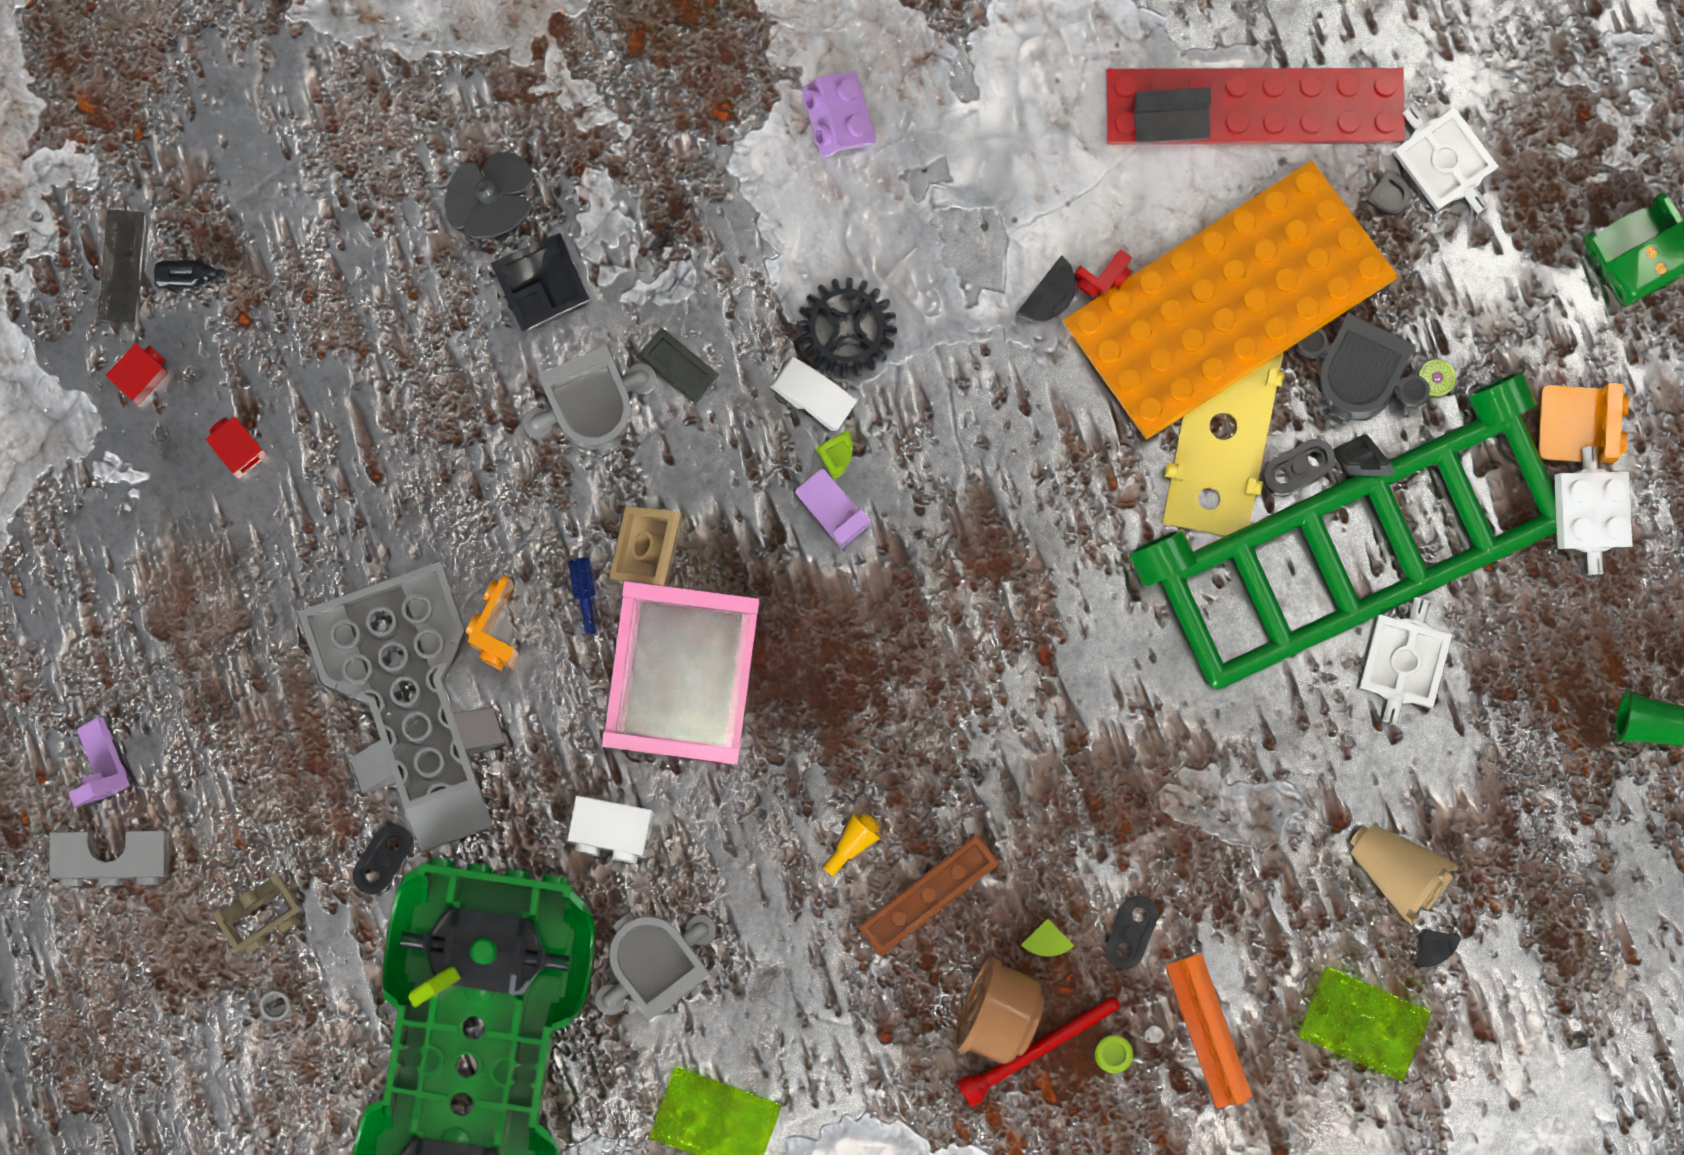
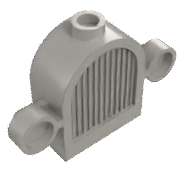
(589, 401)
(654, 963)

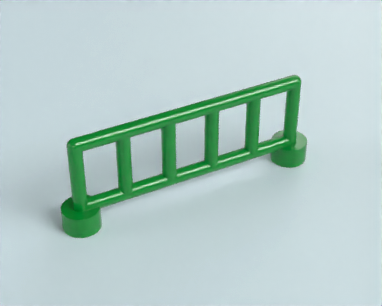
(1173, 559)

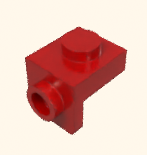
(1114, 274)

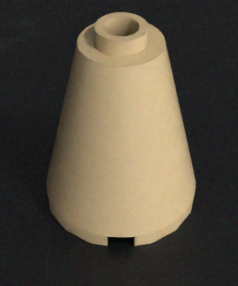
(1402, 869)

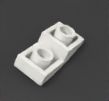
(813, 392)

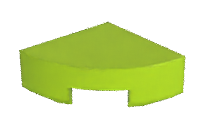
(836, 454)
(1047, 941)
(433, 986)

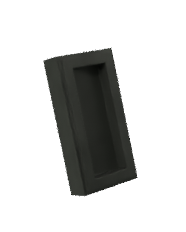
(678, 366)

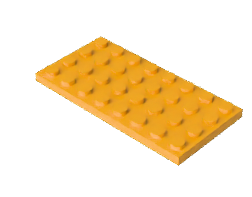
(1229, 299)

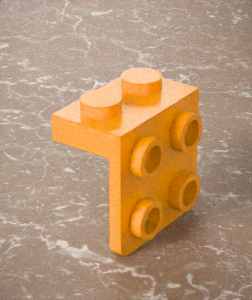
(1580, 419)
(491, 649)

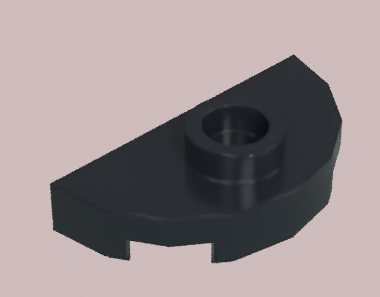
(1051, 295)

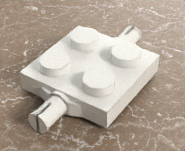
(1445, 159)
(1593, 510)
(1405, 661)

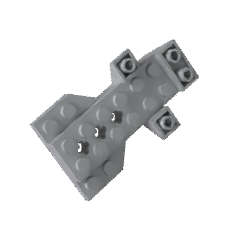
(420, 740)

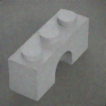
(75, 859)

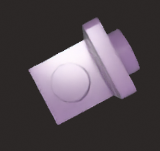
(832, 508)
(108, 771)

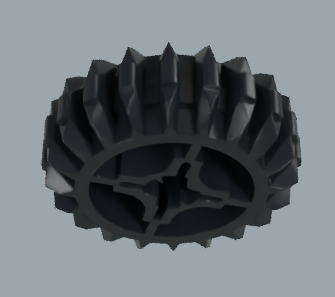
(860, 340)

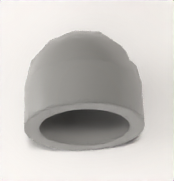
(277, 1011)

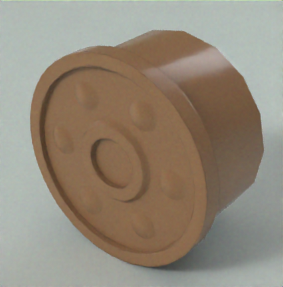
(999, 1013)

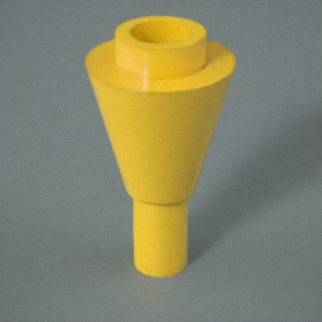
(858, 836)

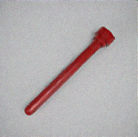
(976, 1086)

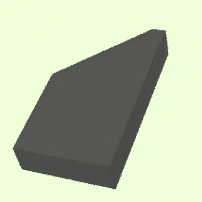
(1363, 458)

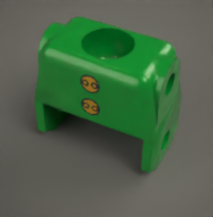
(1640, 251)

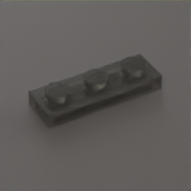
(122, 267)

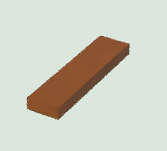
(928, 895)

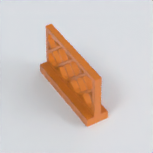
(1208, 1031)

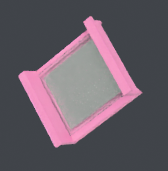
(681, 672)

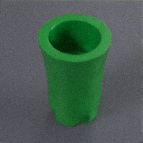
(1649, 720)

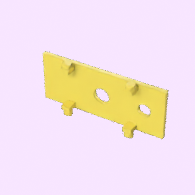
(1223, 465)

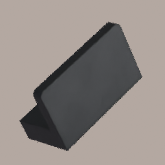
(1172, 115)

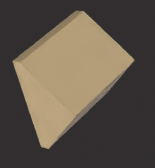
(646, 546)

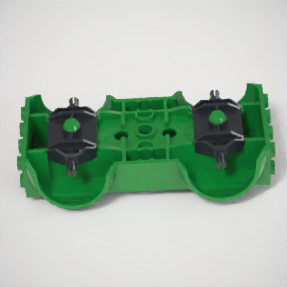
(522, 970)

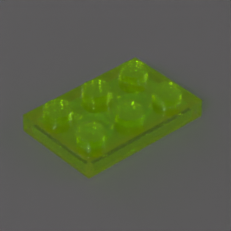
(1364, 1024)
(713, 1117)

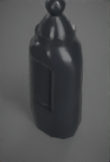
(184, 274)

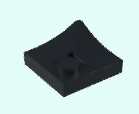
(541, 281)

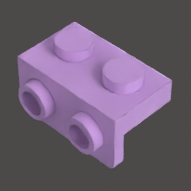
(838, 113)

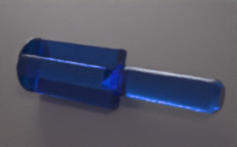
(583, 589)

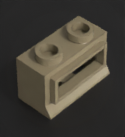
(249, 903)

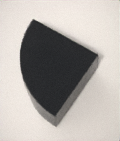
(1436, 947)

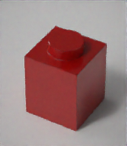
(138, 373)
(235, 446)

